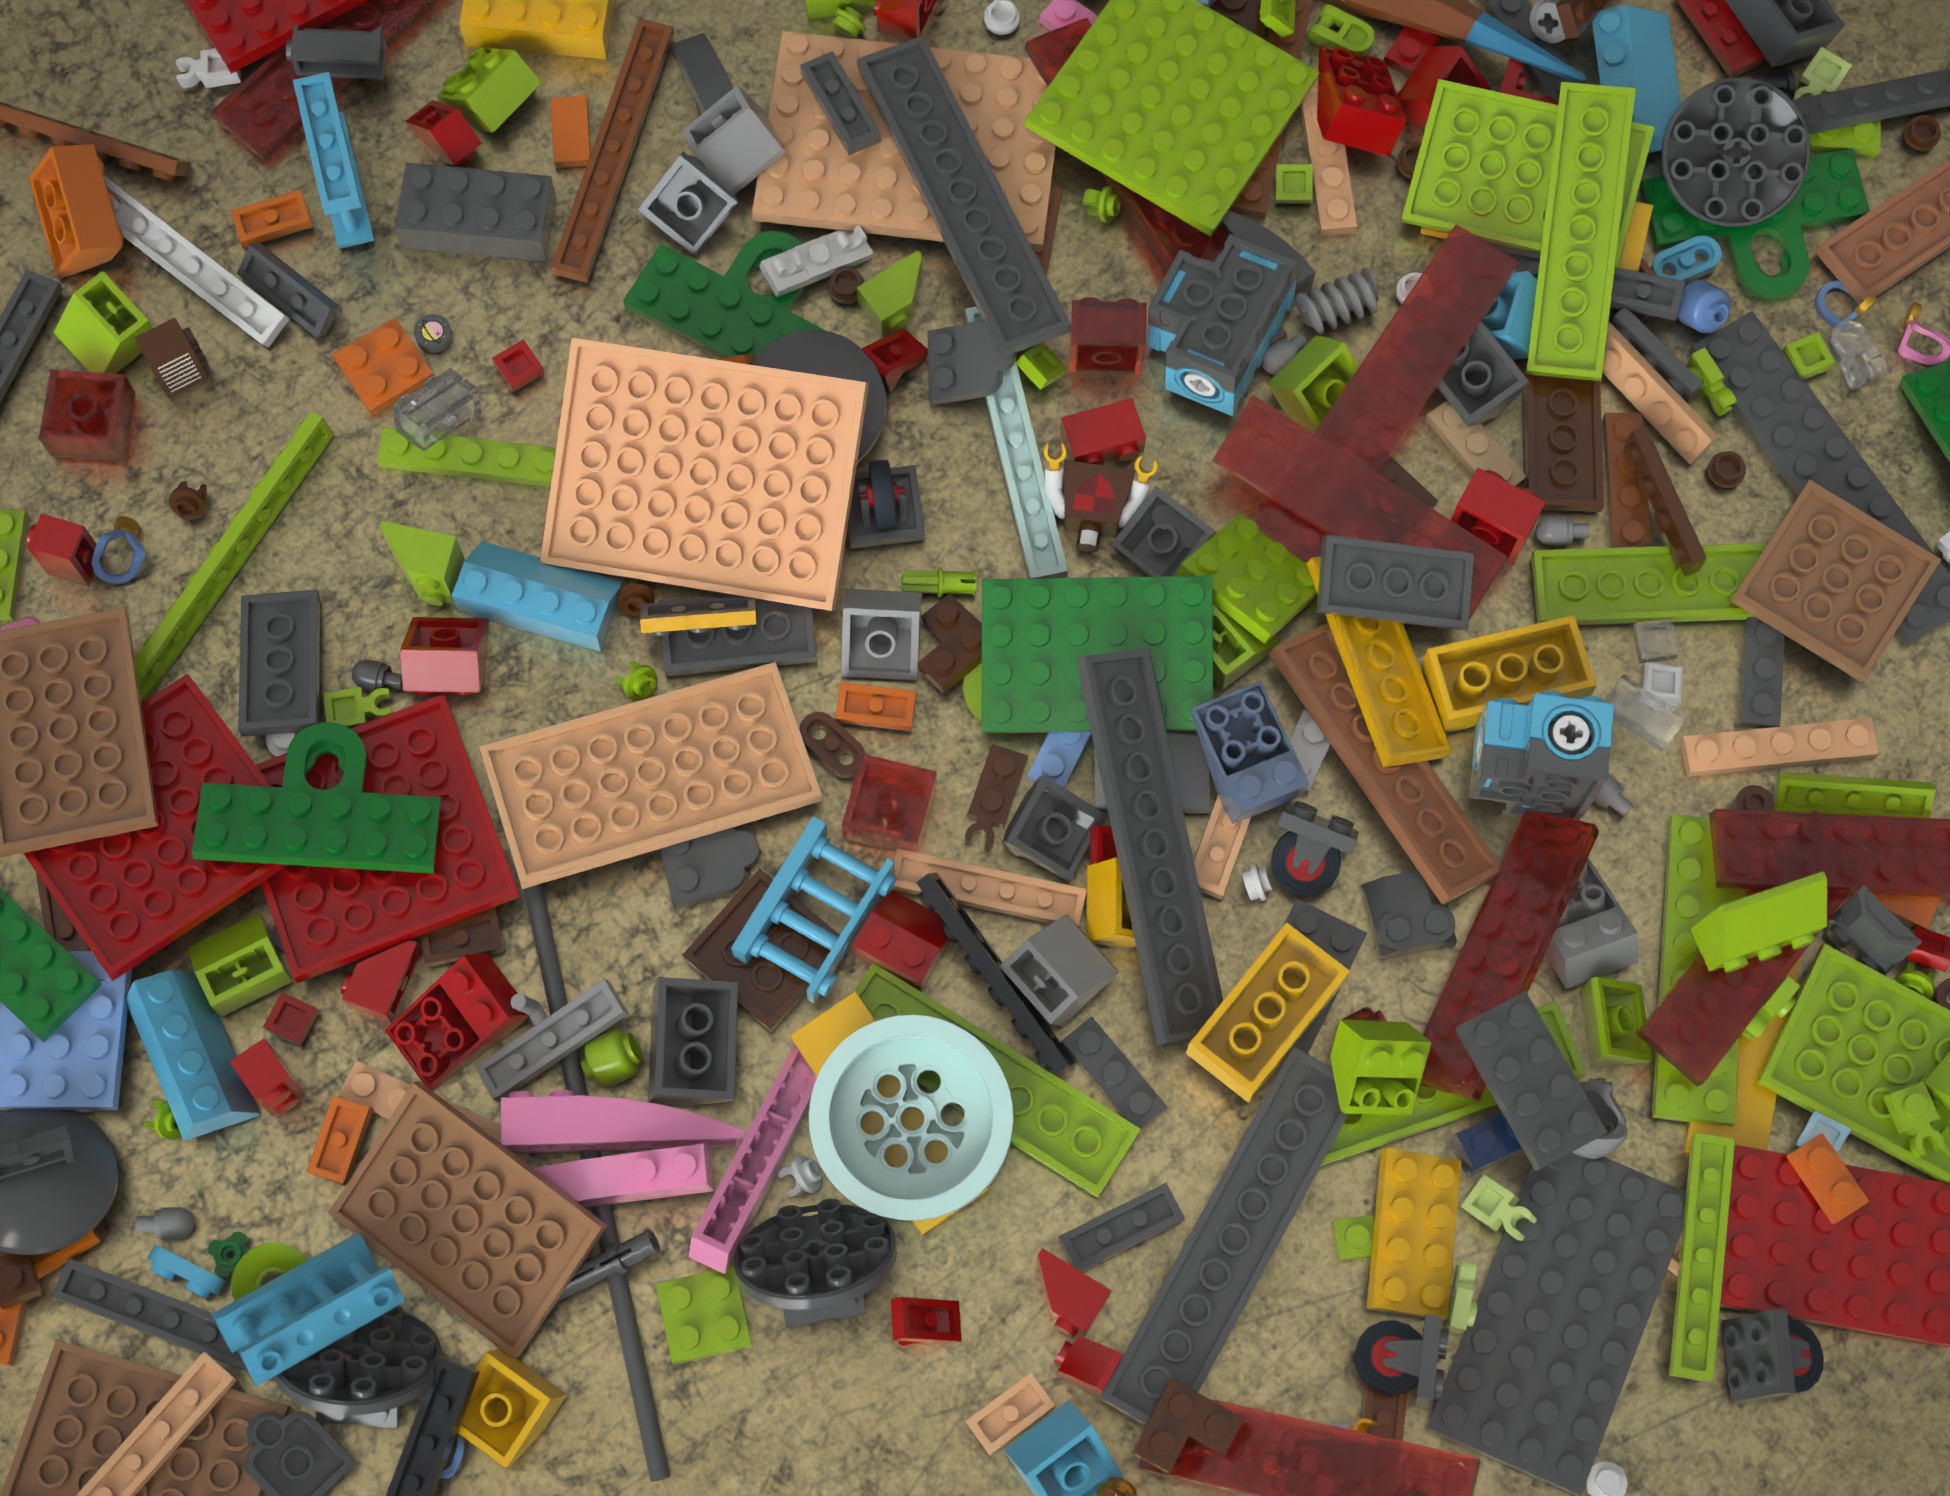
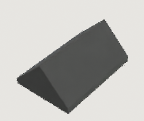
(1482, 379)

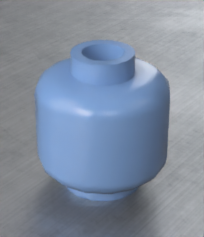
(1703, 306)

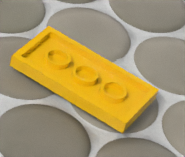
(1414, 1234)

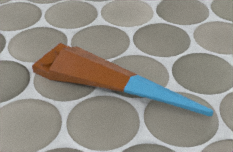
(1463, 23)

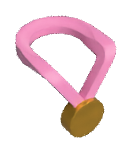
(1904, 351)

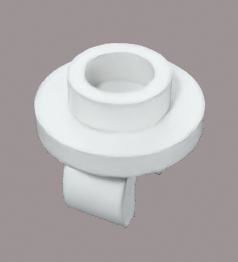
(806, 1174)

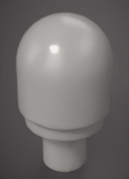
(1281, 353)
(1560, 530)
(1611, 795)
(167, 1223)

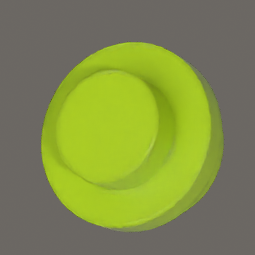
(848, 22)

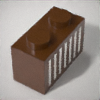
(173, 356)

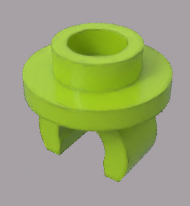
(1102, 204)
(639, 682)
(1917, 980)
(164, 1121)

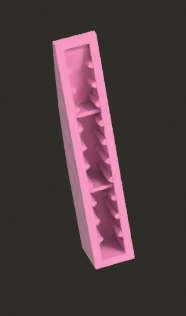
(604, 1124)
(754, 1165)
(634, 1175)

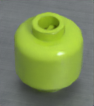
(611, 1058)

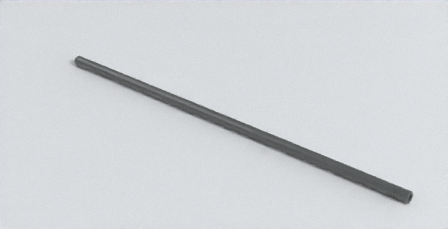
(617, 1283)

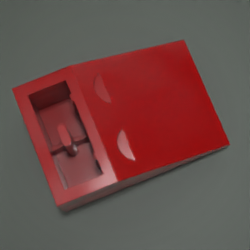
(1357, 101)
(456, 1019)

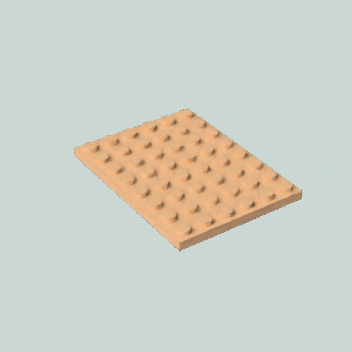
(873, 188)
(704, 473)

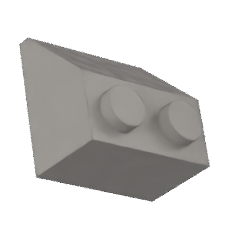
(881, 634)

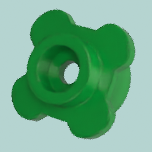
(220, 1249)

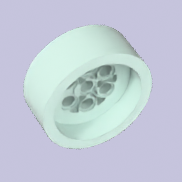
(849, 1091)

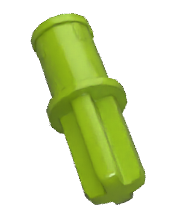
(939, 582)

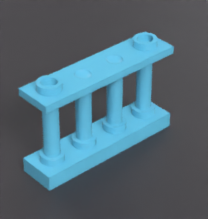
(333, 160)
(794, 876)
(296, 1292)

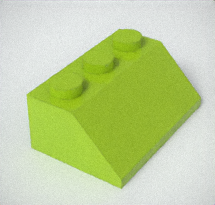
(1763, 923)

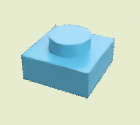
(1834, 1131)

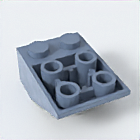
(1248, 752)

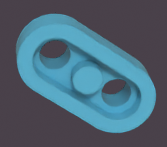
(1682, 259)
(199, 1280)

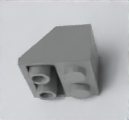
(734, 140)
(1059, 970)

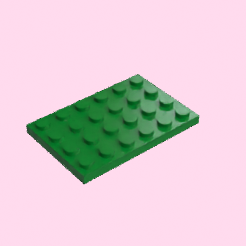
(1045, 624)

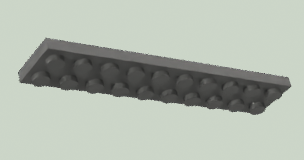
(963, 197)
(1811, 446)
(1151, 842)
(1232, 1238)

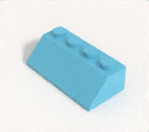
(1638, 53)
(537, 596)
(189, 1053)

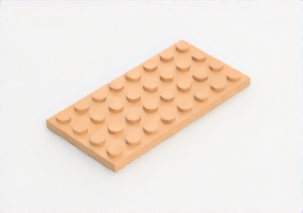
(649, 774)

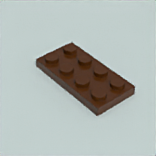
(1564, 442)

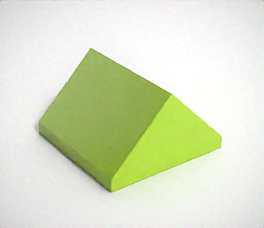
(1612, 1018)

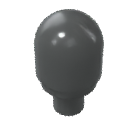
(375, 675)

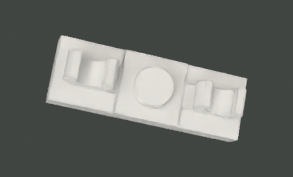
(815, 260)

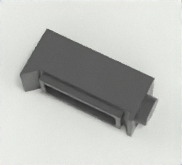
(338, 52)

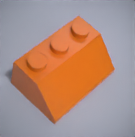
(75, 209)

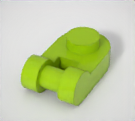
(1353, 36)

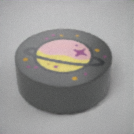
(433, 333)

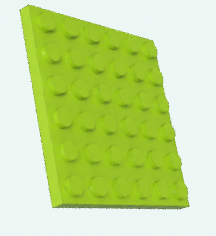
(1173, 104)

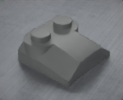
(688, 203)
(1161, 535)
(1052, 828)
(1407, 916)
(1871, 932)

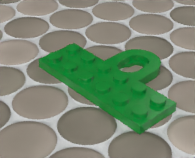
(1827, 196)
(718, 309)
(315, 825)
(37, 975)

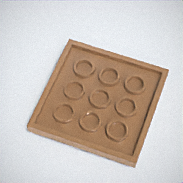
(1836, 581)

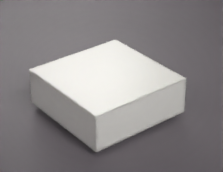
(1663, 681)

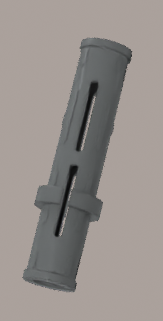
(620, 1257)

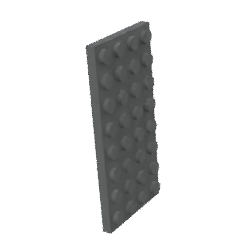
(1561, 1319)

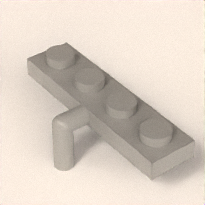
(550, 1037)

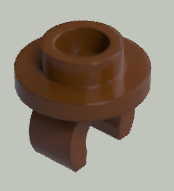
(189, 502)
(633, 595)
(1754, 798)

